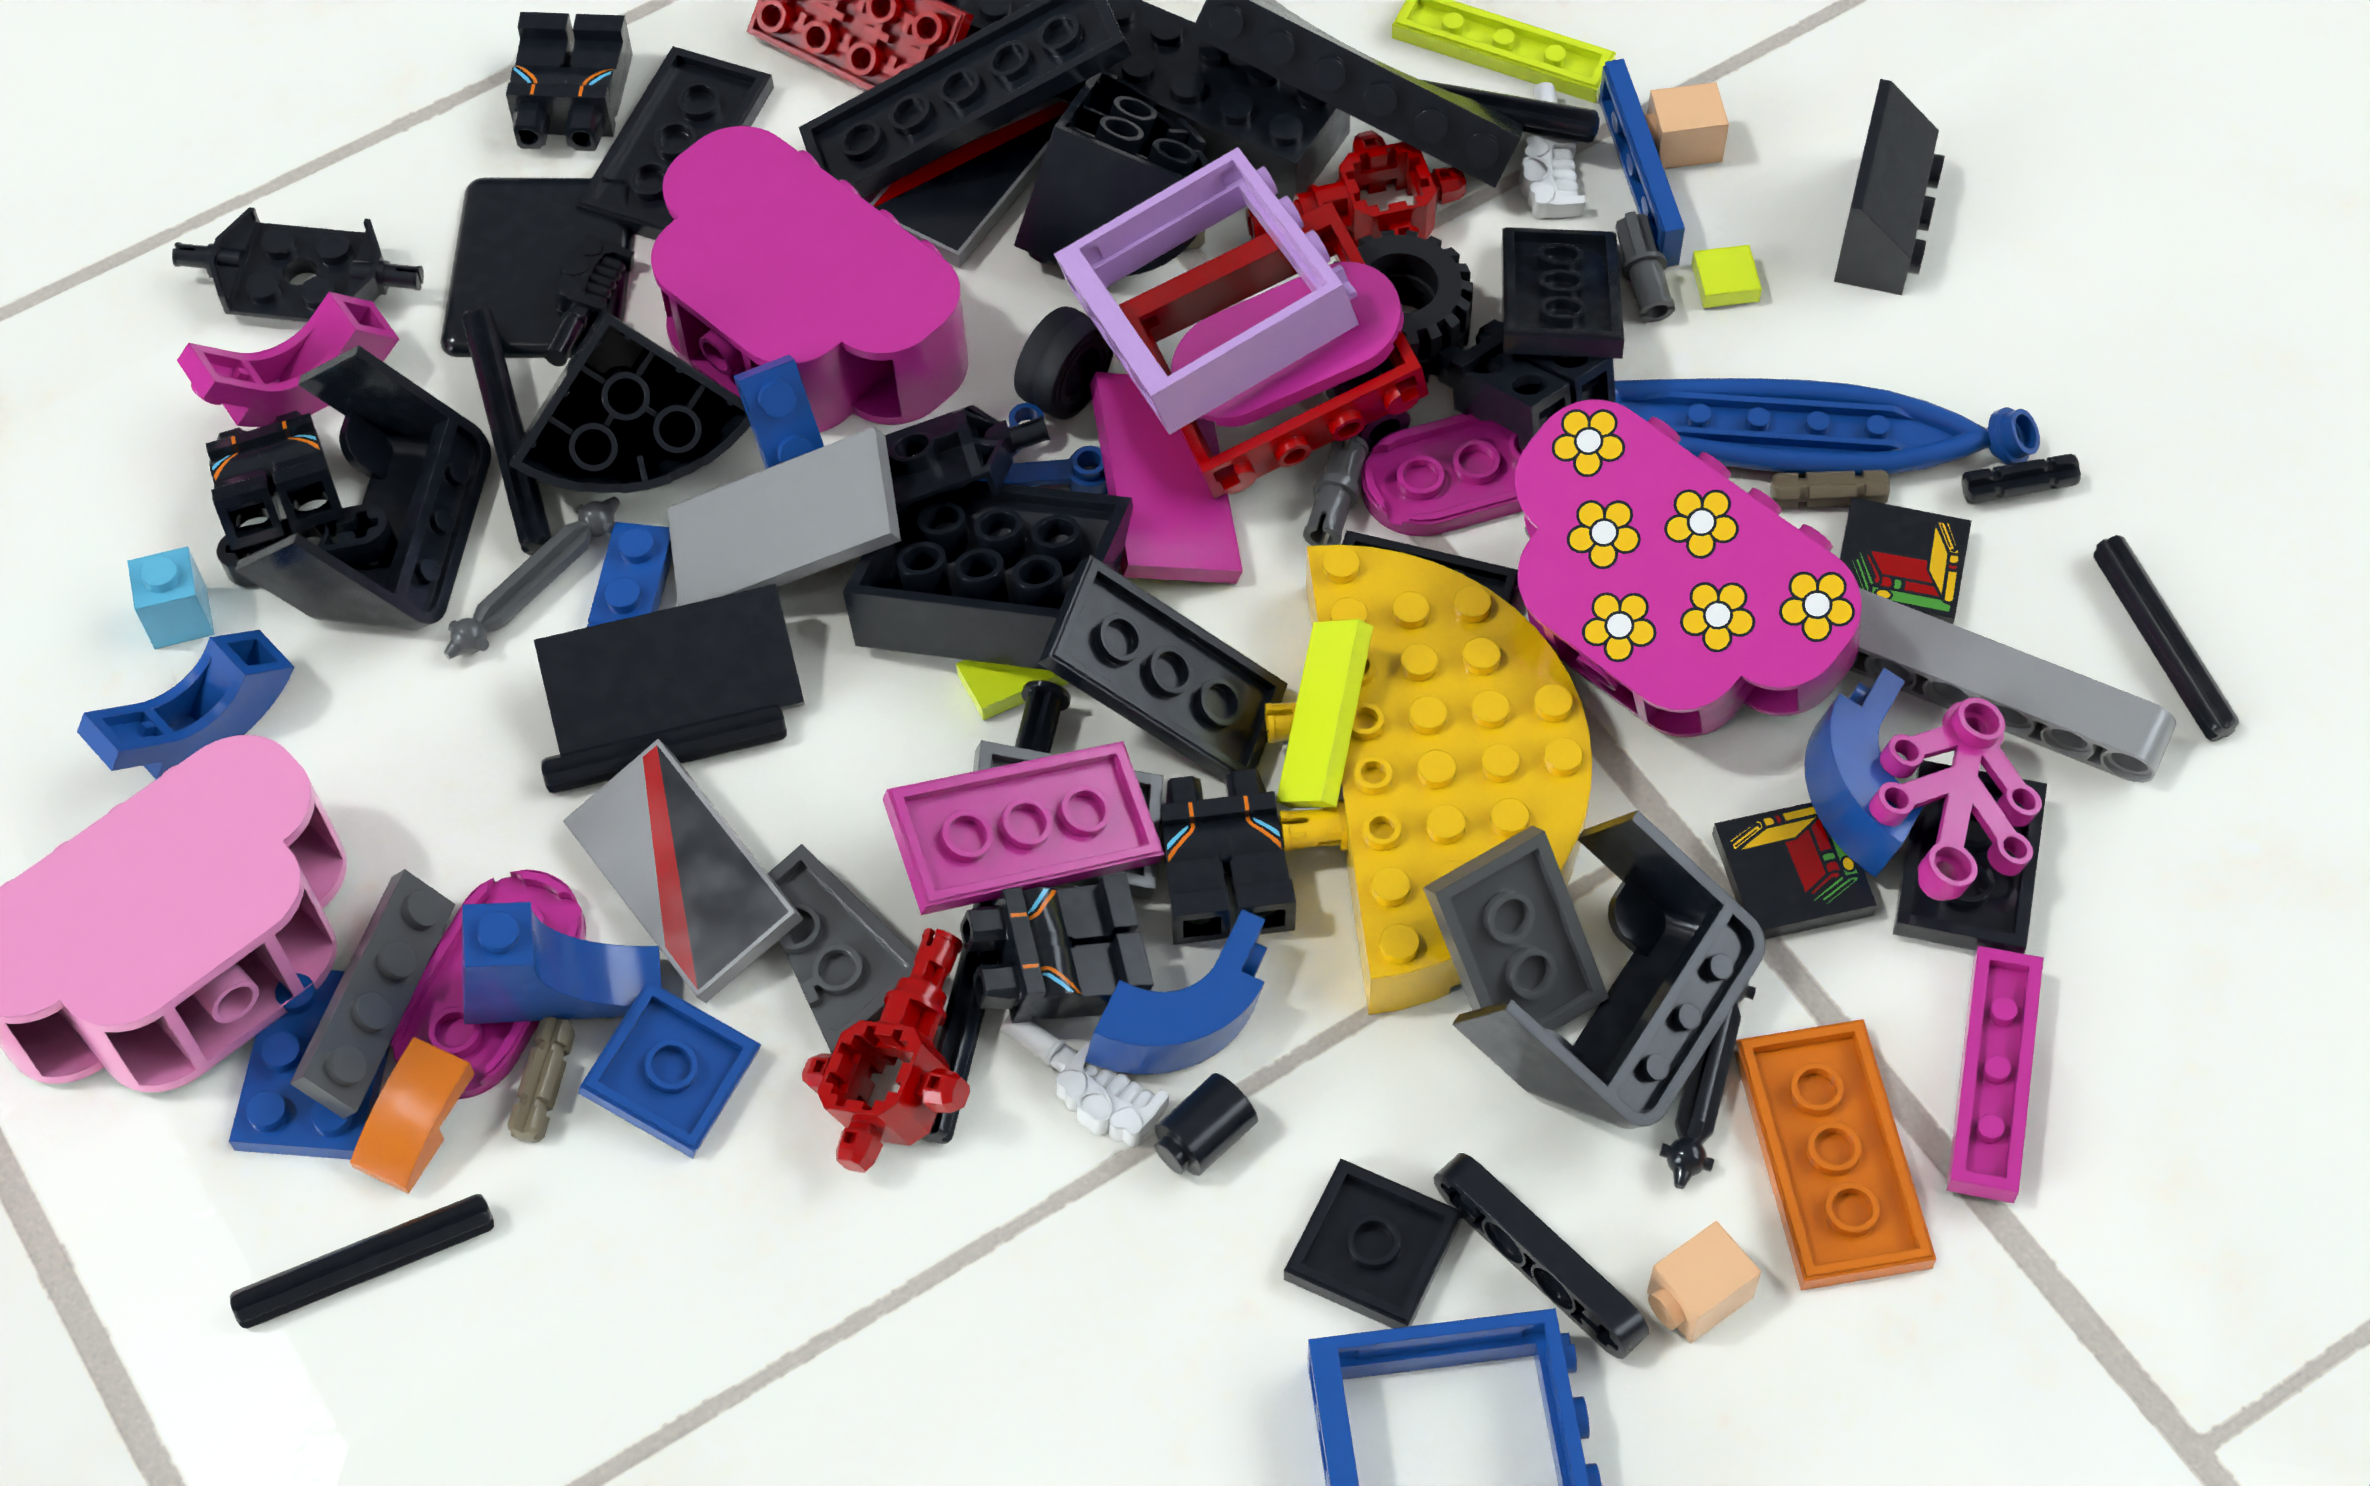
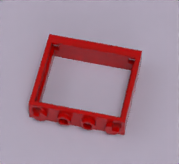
(1239, 276)

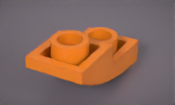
(407, 1115)

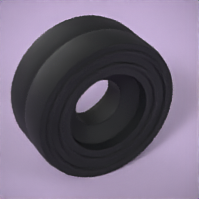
(1061, 362)

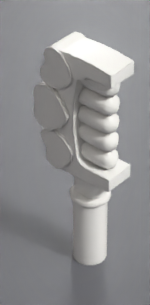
(1548, 171)
(1100, 1096)

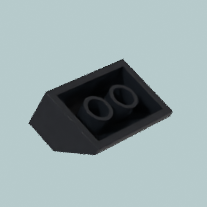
(1891, 196)

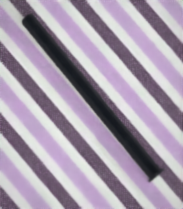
(964, 1018)

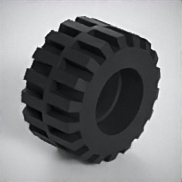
(1430, 282)

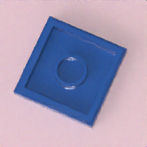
(669, 1069)

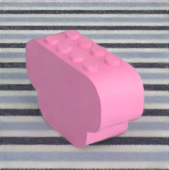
(171, 922)

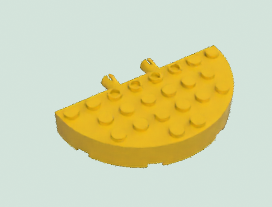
(1451, 750)

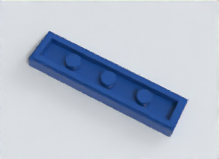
(1640, 159)

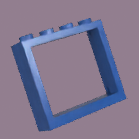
(1446, 1345)

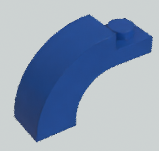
(216, 700)
(1847, 772)
(1183, 1027)

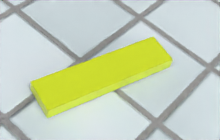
(1503, 45)

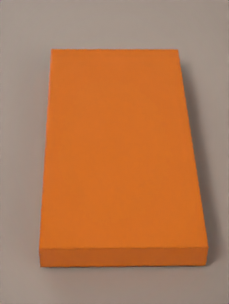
(1833, 1155)

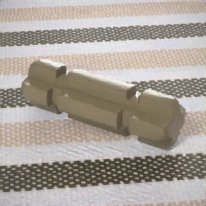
(1829, 488)
(541, 1079)

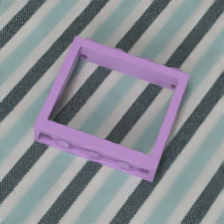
(1171, 220)

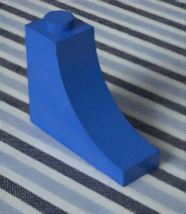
(529, 971)

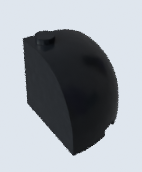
(1104, 161)
(627, 417)

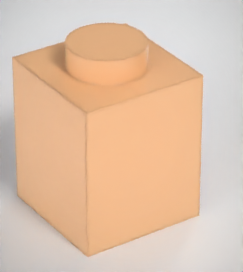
(1688, 124)
(1702, 1282)

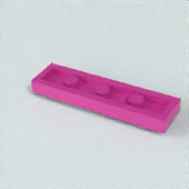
(1995, 1075)

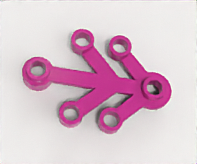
(1975, 733)

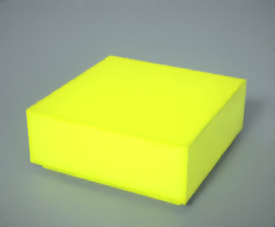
(1726, 276)

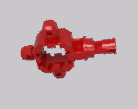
(1372, 168)
(866, 1047)

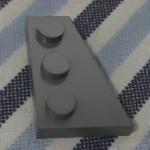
(839, 948)

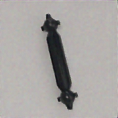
(1702, 1101)

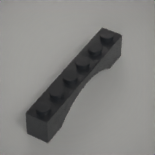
(1407, 108)

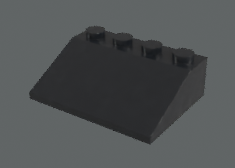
(982, 571)

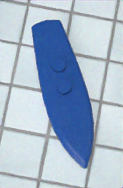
(1804, 424)

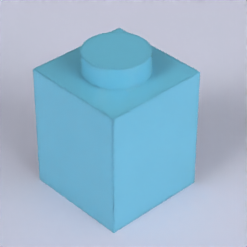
(170, 597)

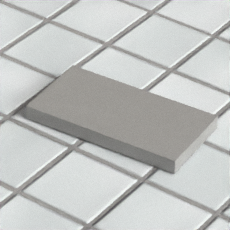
(785, 520)

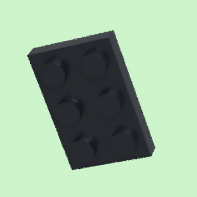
(1993, 908)

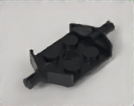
(258, 260)
(956, 452)

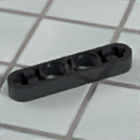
(1542, 1256)

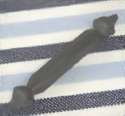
(531, 578)

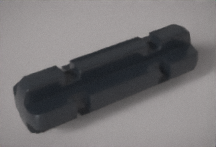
(2021, 478)

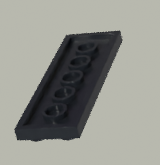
(965, 91)

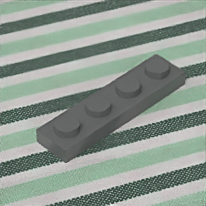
(373, 994)

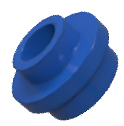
(2013, 435)

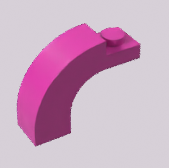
(265, 382)

